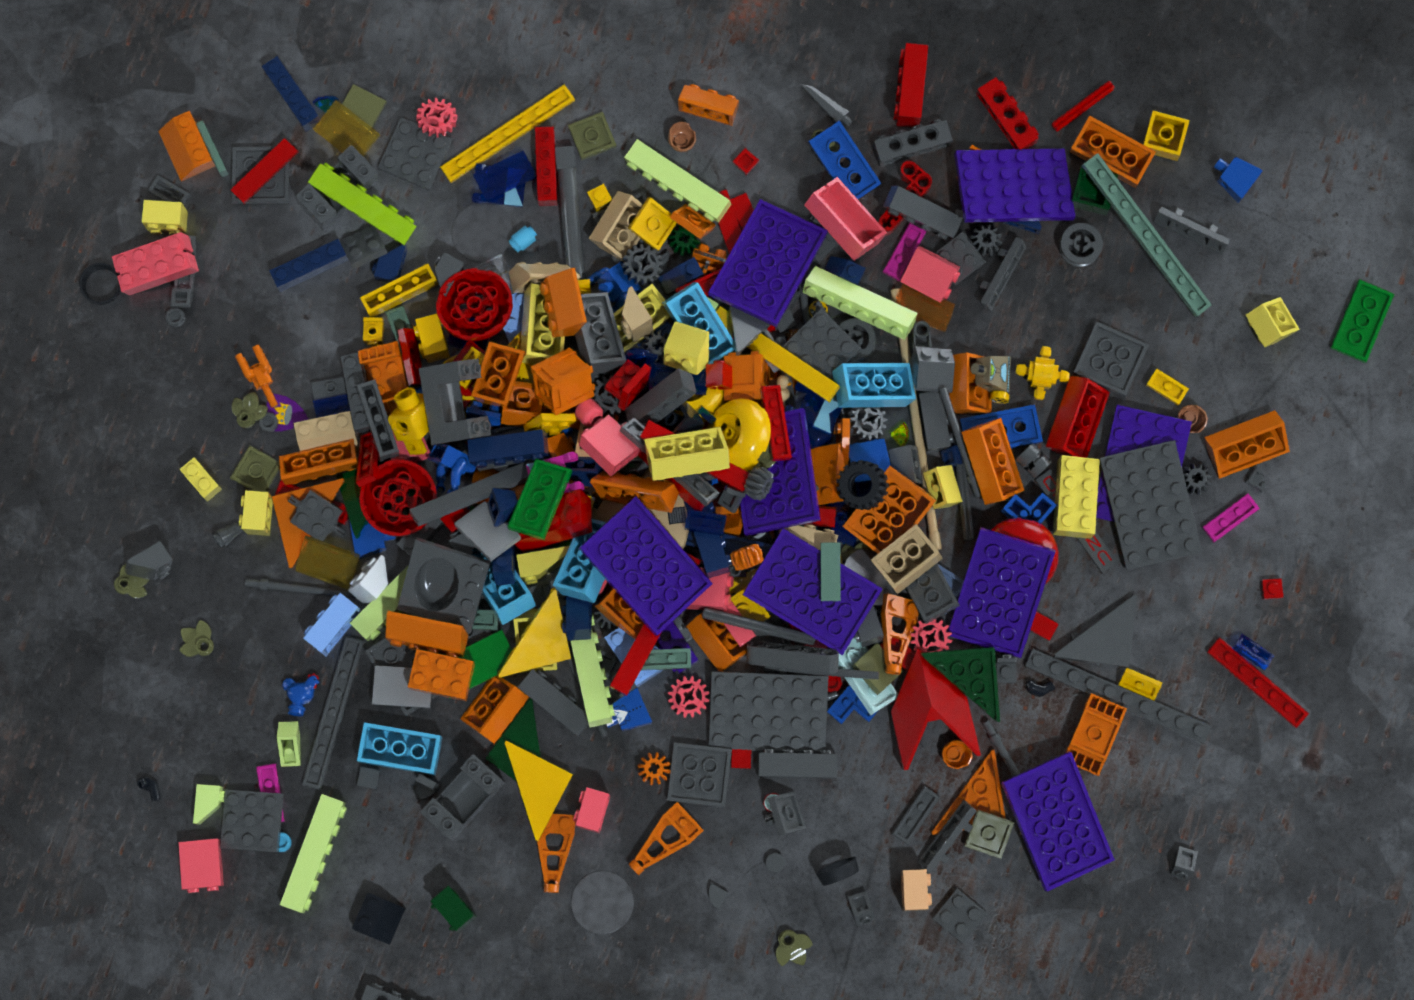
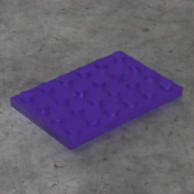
(1014, 185)
(768, 263)
(1136, 430)
(793, 492)
(645, 566)
(791, 589)
(1001, 592)
(1057, 821)

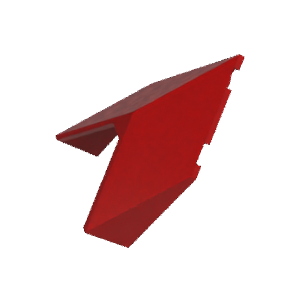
(927, 698)

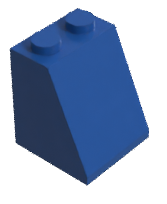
(871, 451)

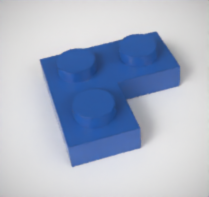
(846, 704)

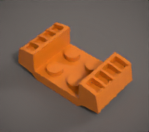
(386, 367)
(1095, 733)

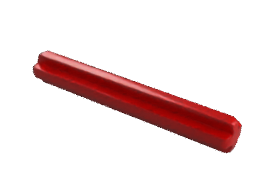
(1082, 106)

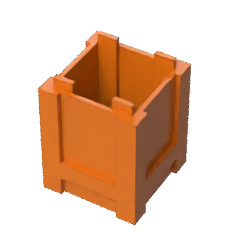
(748, 376)
(562, 381)

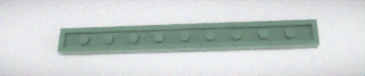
(1146, 235)

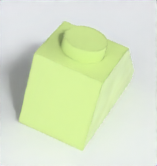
(289, 743)
(207, 801)

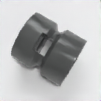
(1034, 461)

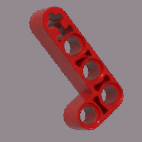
(913, 186)

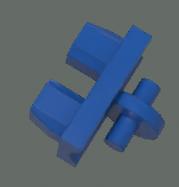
(493, 414)

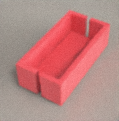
(845, 218)
(155, 263)

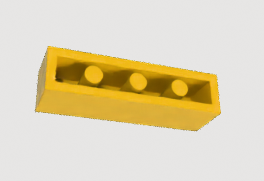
(399, 291)

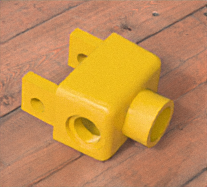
(410, 420)

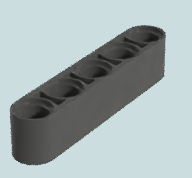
(793, 657)

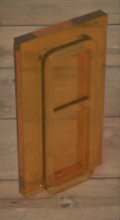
(928, 310)

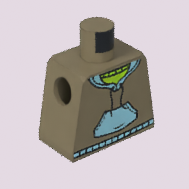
(992, 373)

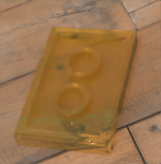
(344, 129)
(327, 562)

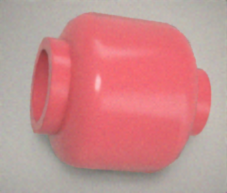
(588, 412)

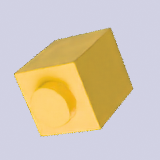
(599, 198)

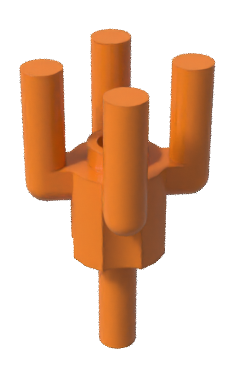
(259, 373)

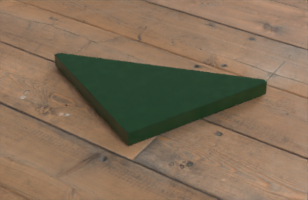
(351, 496)
(972, 673)
(521, 733)

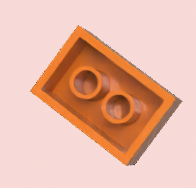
(441, 675)

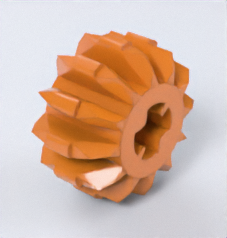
(746, 557)
(660, 771)

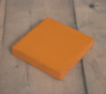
(692, 221)

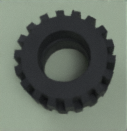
(847, 480)

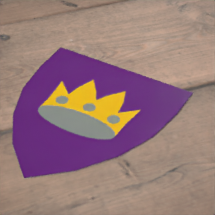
(287, 412)

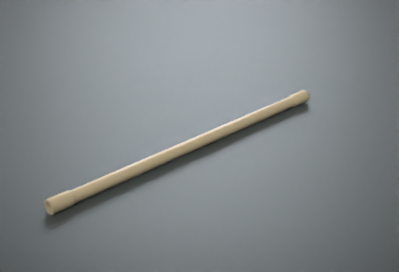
(934, 535)

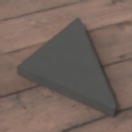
(747, 328)
(1107, 640)

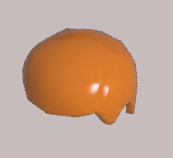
(956, 754)

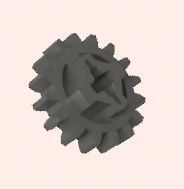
(634, 266)
(604, 399)
(871, 428)

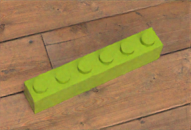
(361, 204)

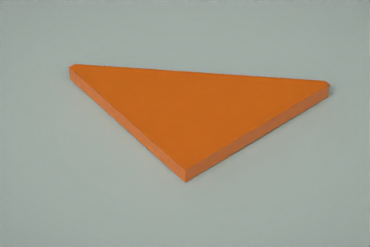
(291, 534)
(981, 792)

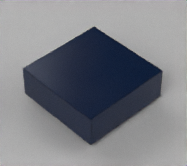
(951, 456)

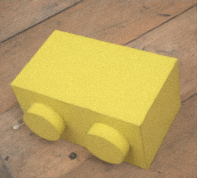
(200, 479)
(943, 486)

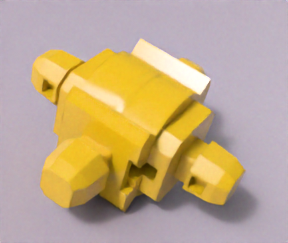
(1042, 373)

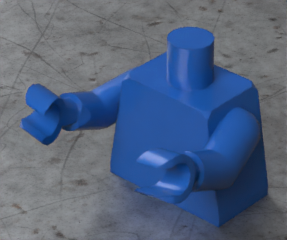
(614, 283)
(450, 459)

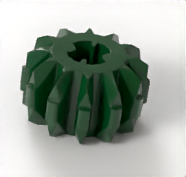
(676, 242)

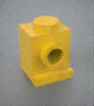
(373, 323)

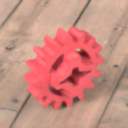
(436, 118)
(920, 631)
(696, 702)

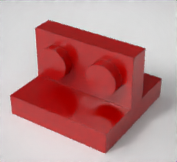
(628, 383)

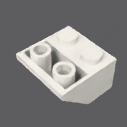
(371, 581)

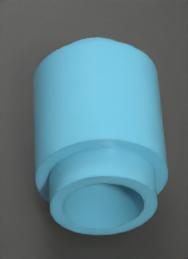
(522, 238)

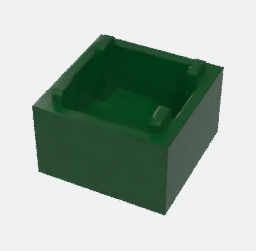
(1088, 196)
(453, 909)

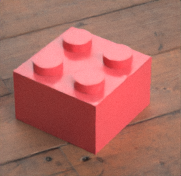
(592, 810)

